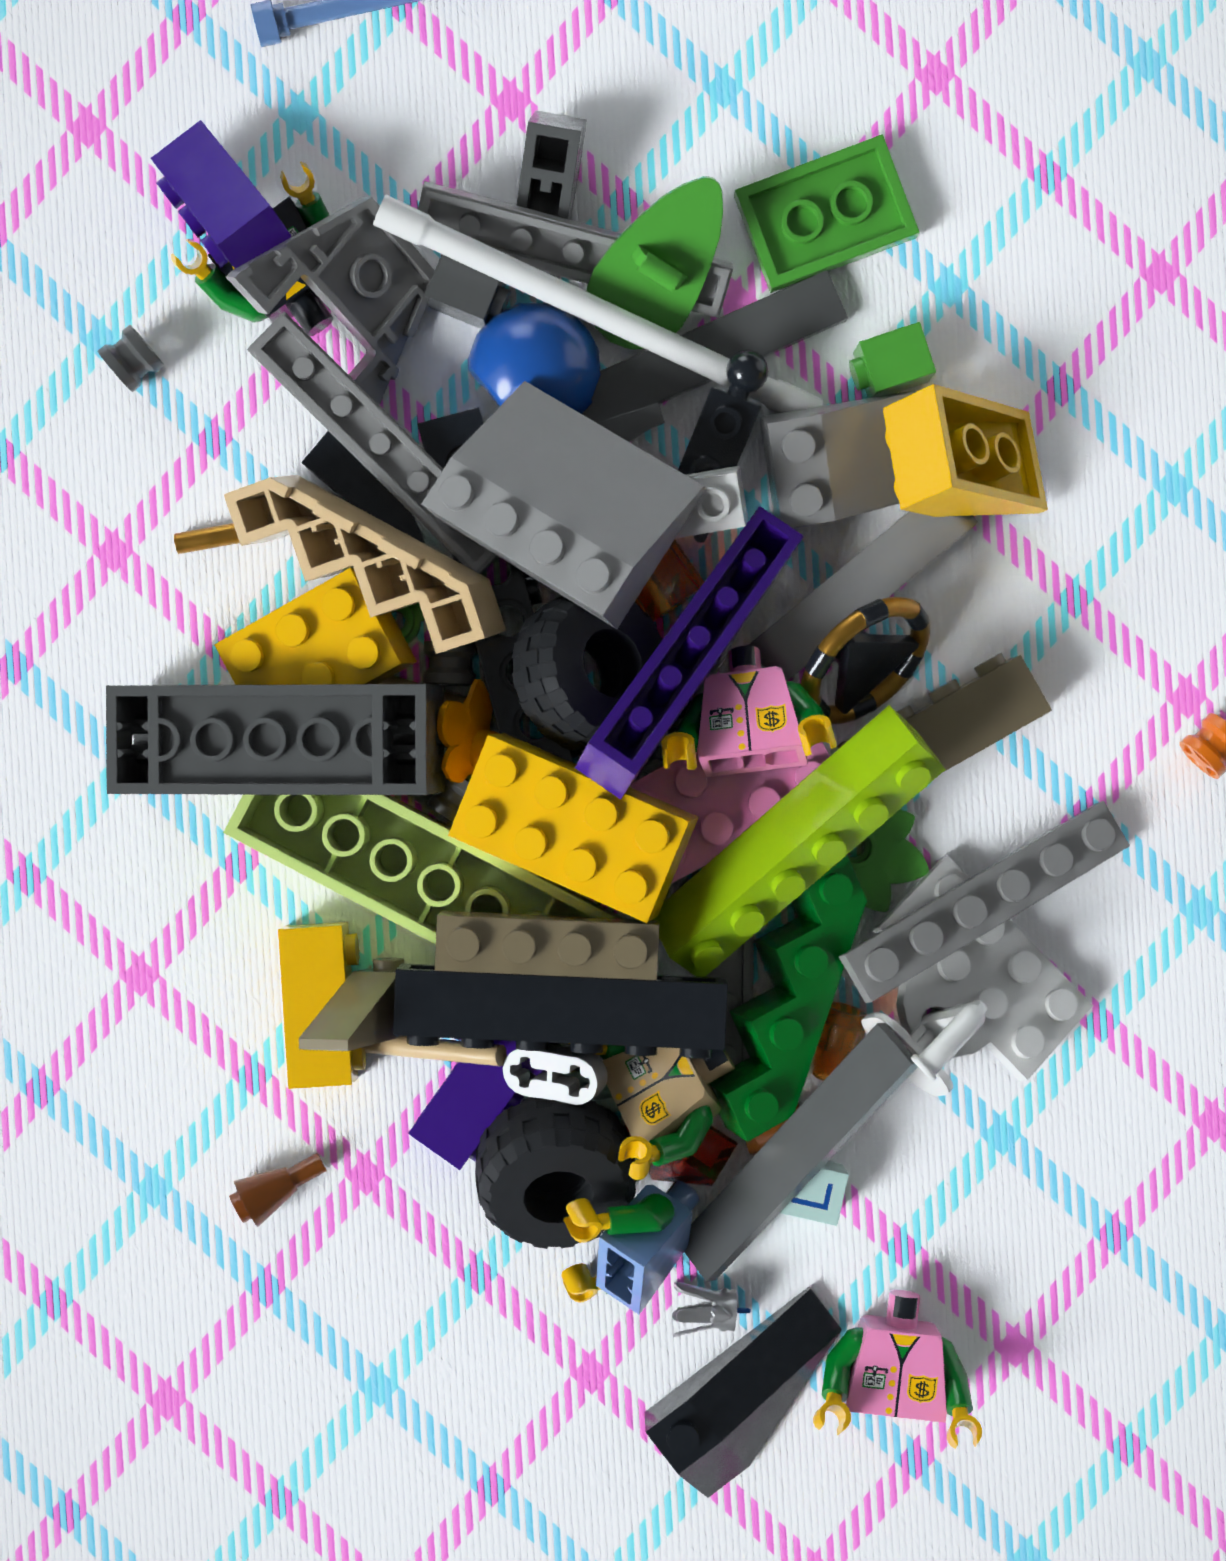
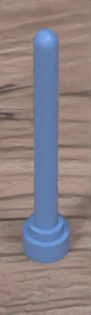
(275, 21)

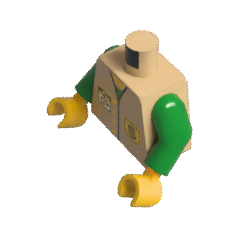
(663, 1102)

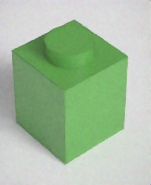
(892, 361)

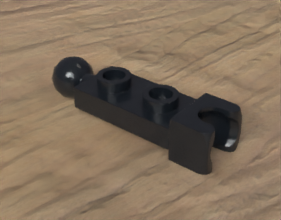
(726, 419)

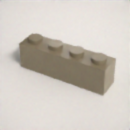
(980, 711)
(546, 945)

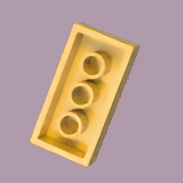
(571, 829)

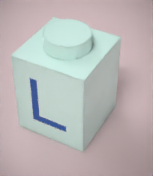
(822, 1196)

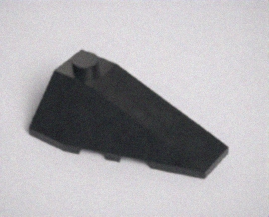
(733, 1404)

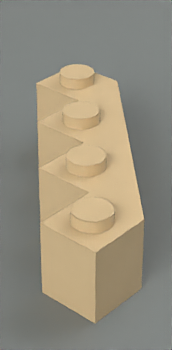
(388, 563)

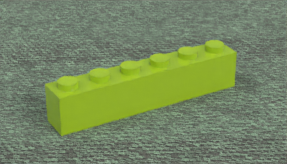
(796, 842)

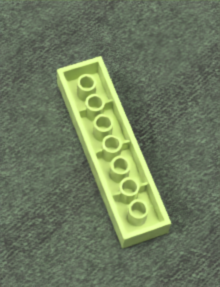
(395, 860)

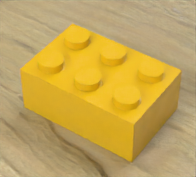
(318, 641)

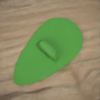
(662, 257)

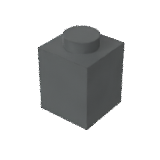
(465, 293)

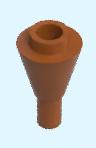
(264, 1193)

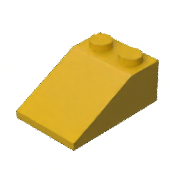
(962, 455)

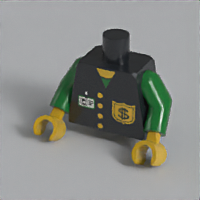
(300, 299)

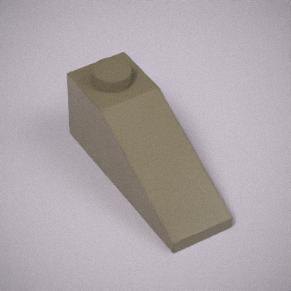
(358, 1011)

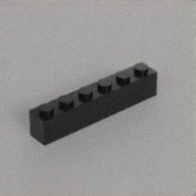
(561, 1009)

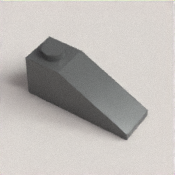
(551, 163)

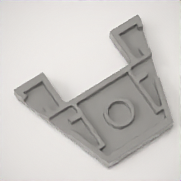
(360, 274)

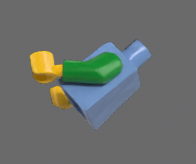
(636, 1247)

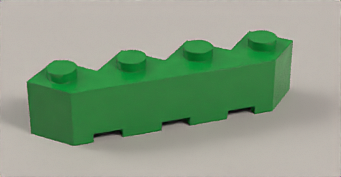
(788, 1020)

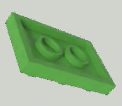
(826, 213)

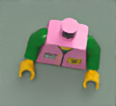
(748, 721)
(897, 1371)

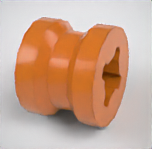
(1208, 746)

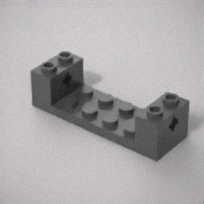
(274, 739)

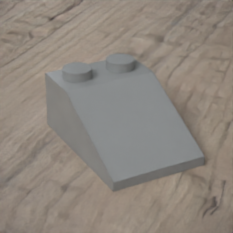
(829, 461)

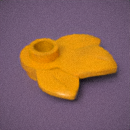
(464, 731)

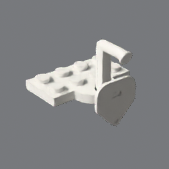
(985, 994)

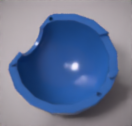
(536, 347)

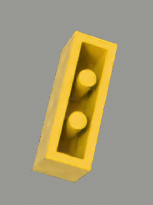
(312, 968)

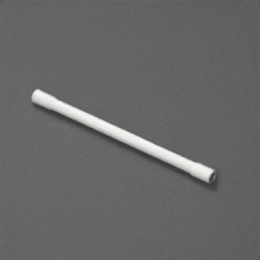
(423, 230)

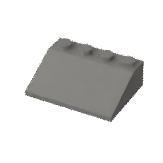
(565, 501)

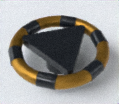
(869, 664)

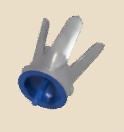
(721, 1313)

